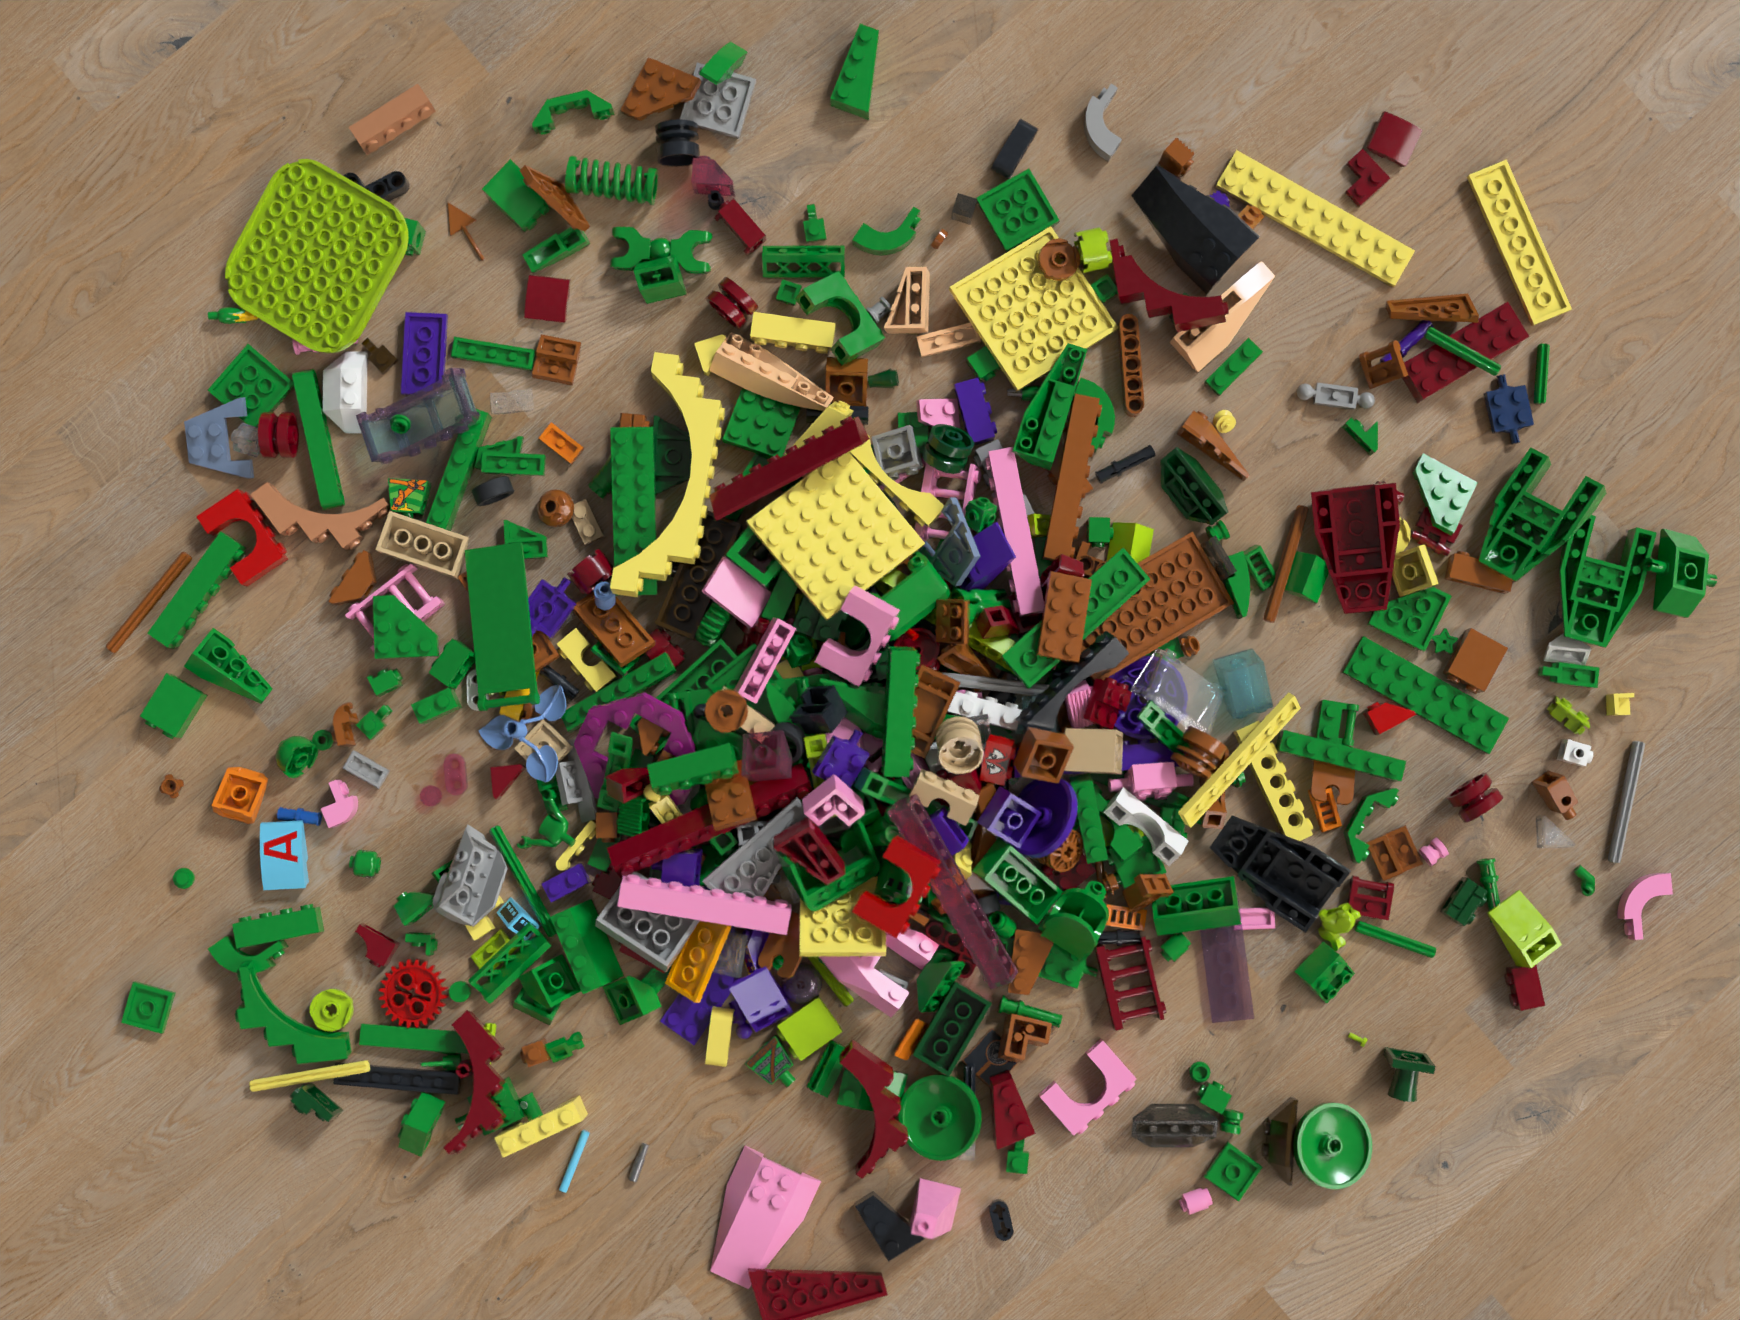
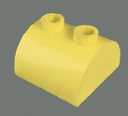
(1413, 571)

